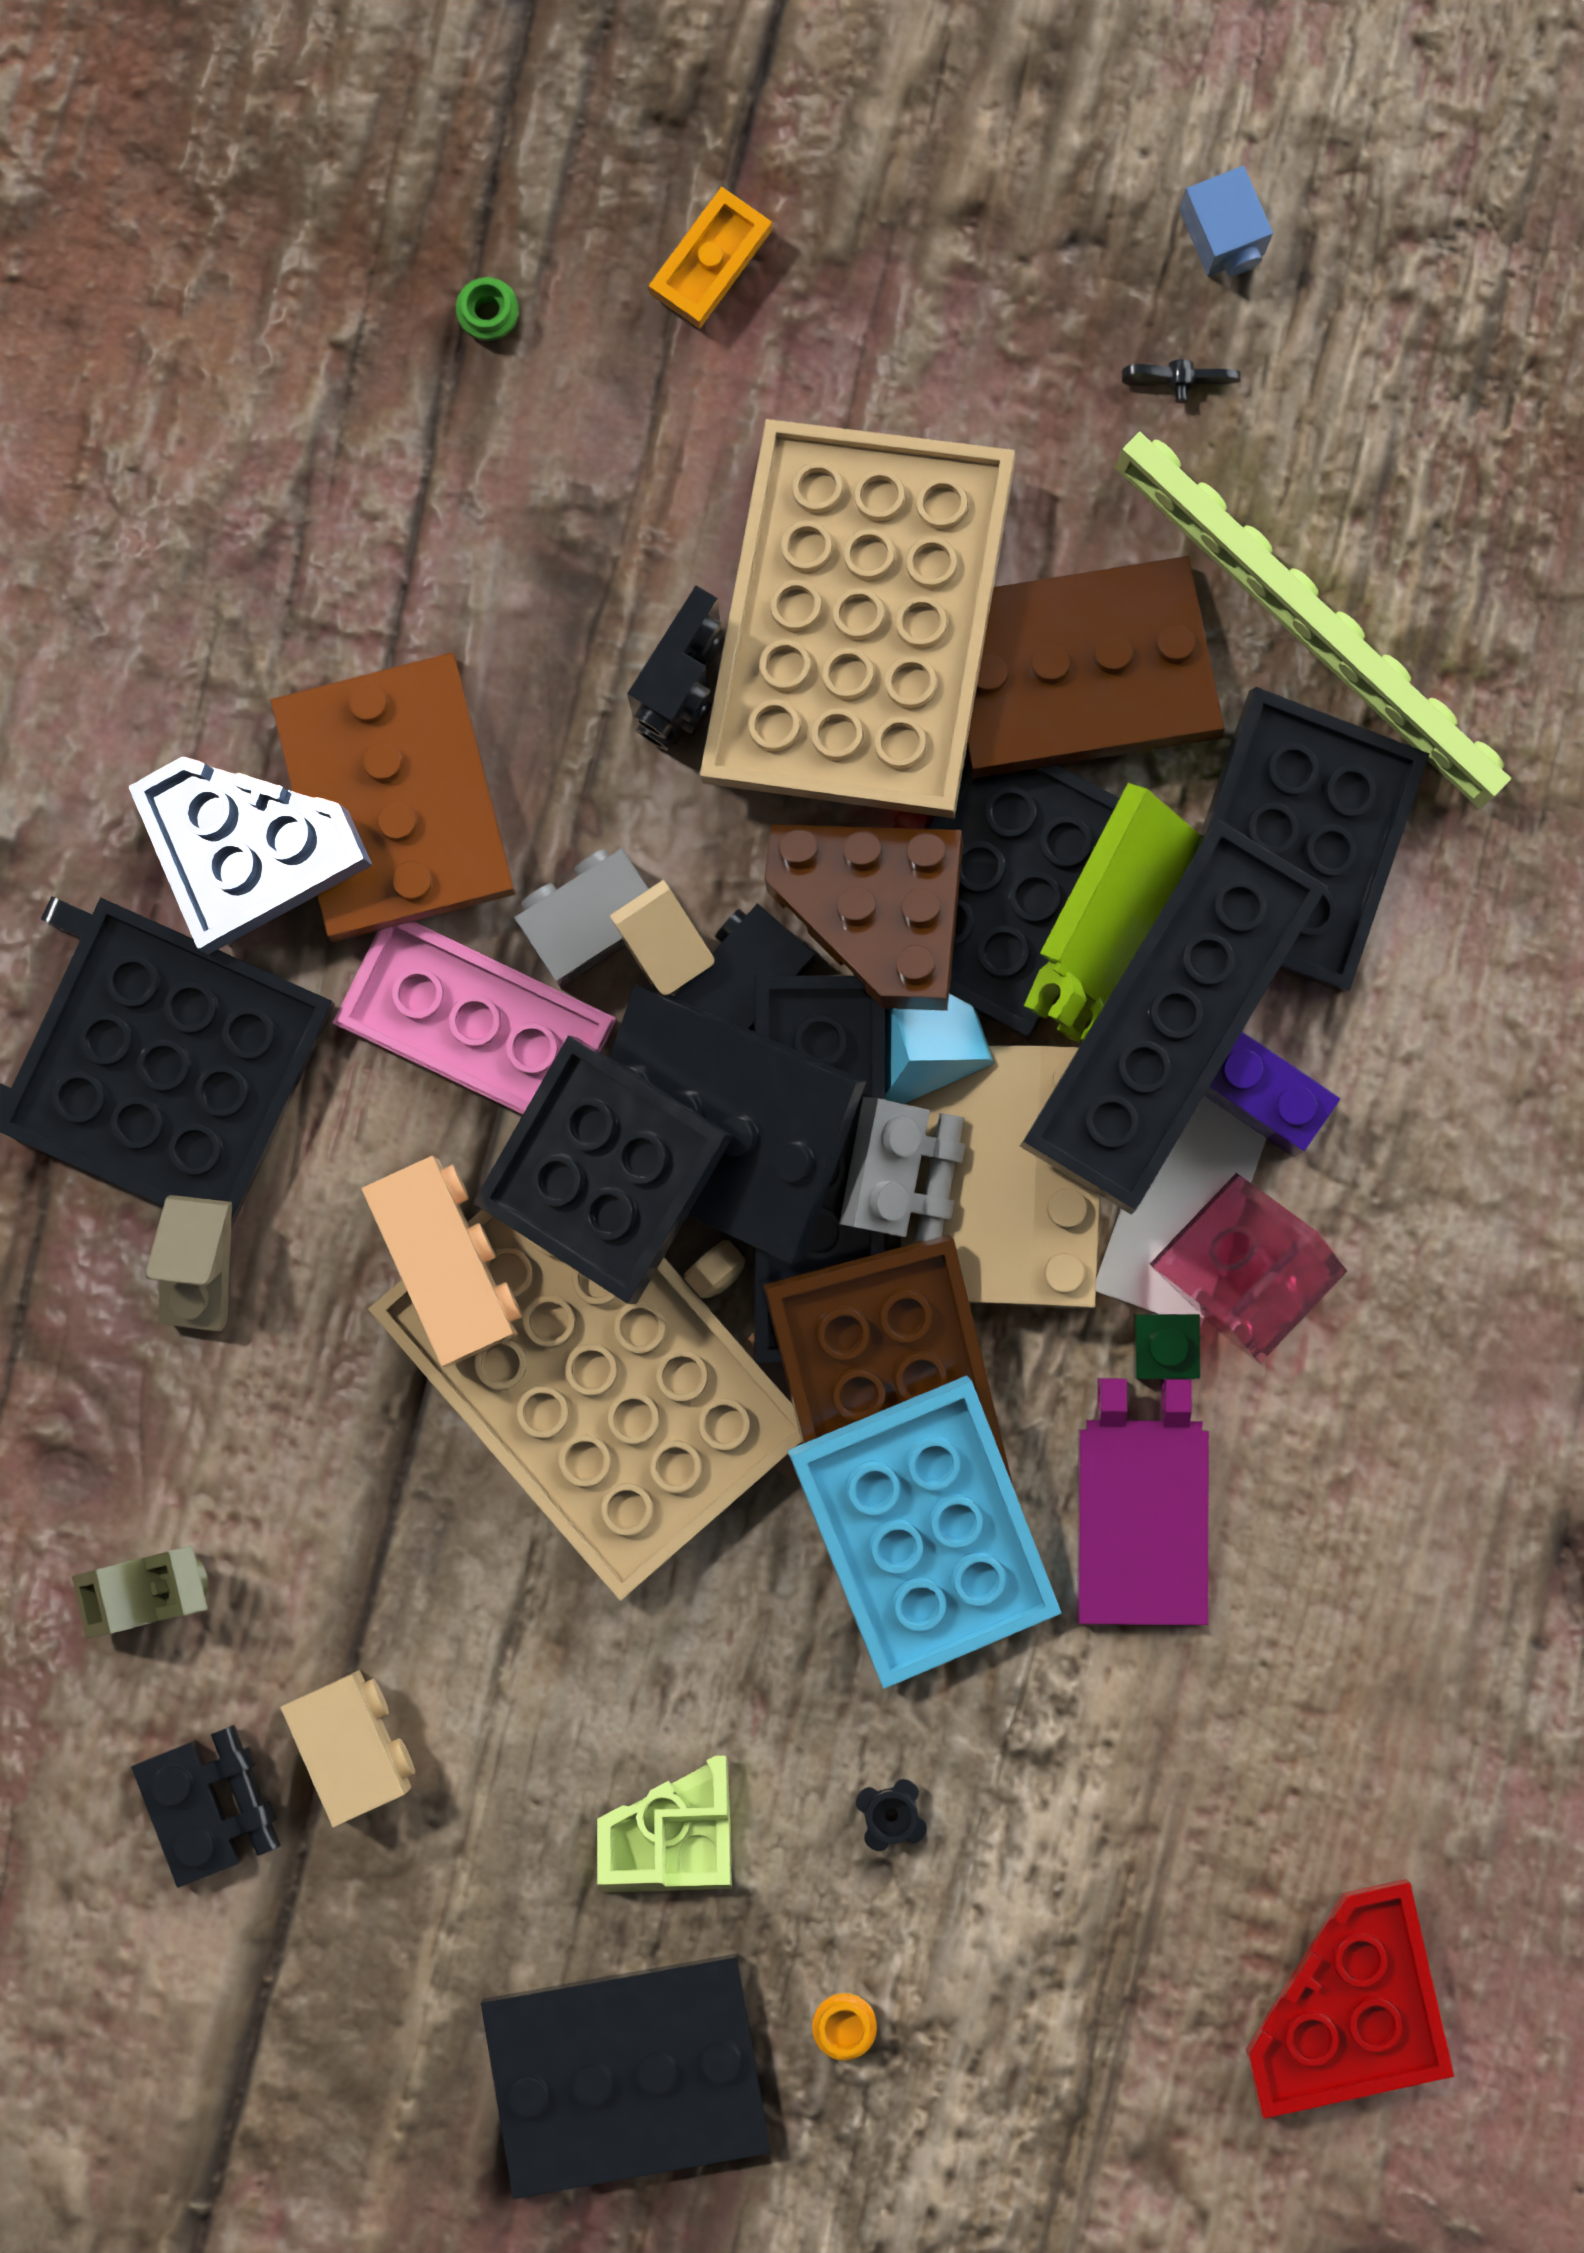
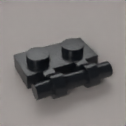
(189, 1814)

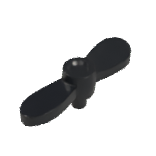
(1178, 375)

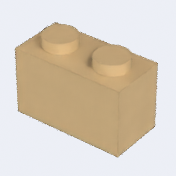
(349, 1747)

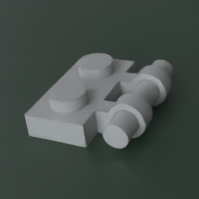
(887, 1167)

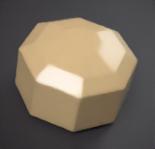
(715, 1270)

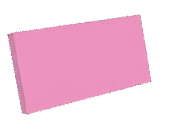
(464, 1014)

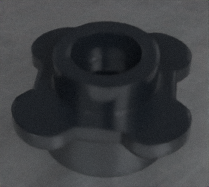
(882, 1831)

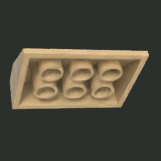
(1015, 1220)

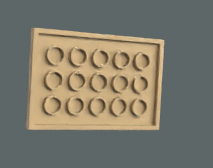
(859, 618)
(609, 1410)

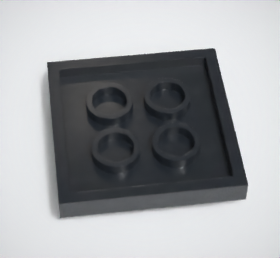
(602, 1169)

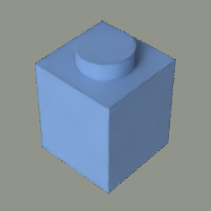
(1226, 223)

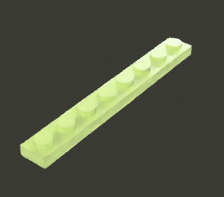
(1294, 603)

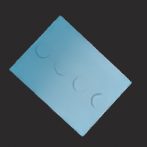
(924, 1531)

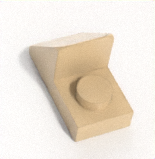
(662, 939)

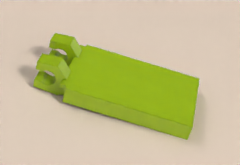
(1111, 909)

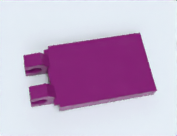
(1143, 1512)

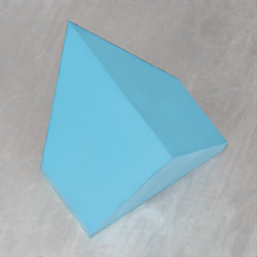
(932, 1049)

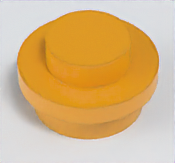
(844, 2026)

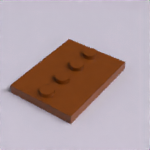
(413, 778)

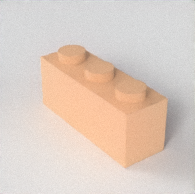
(442, 1260)

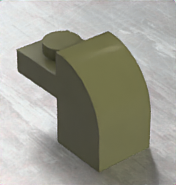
(141, 1591)

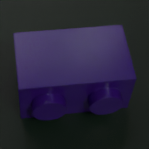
(1271, 1096)

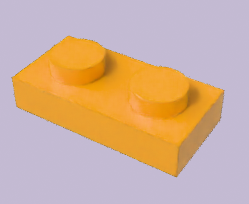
(710, 257)

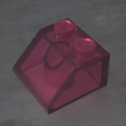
(1249, 1267)

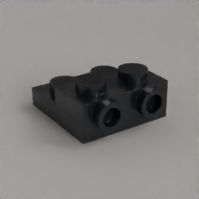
(673, 683)

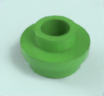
(484, 291)

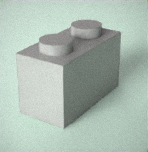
(573, 923)

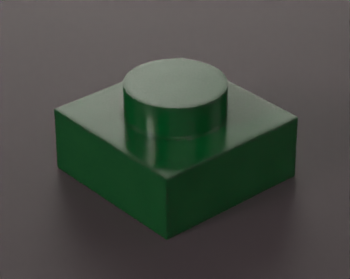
(1166, 1346)

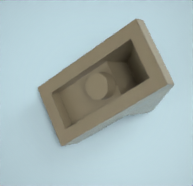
(192, 1262)

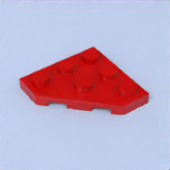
(1354, 2011)

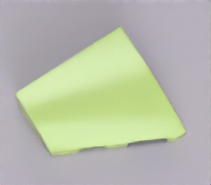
(670, 1837)

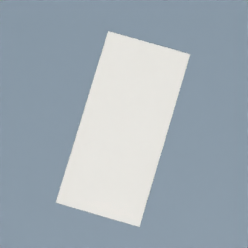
(1197, 1168)

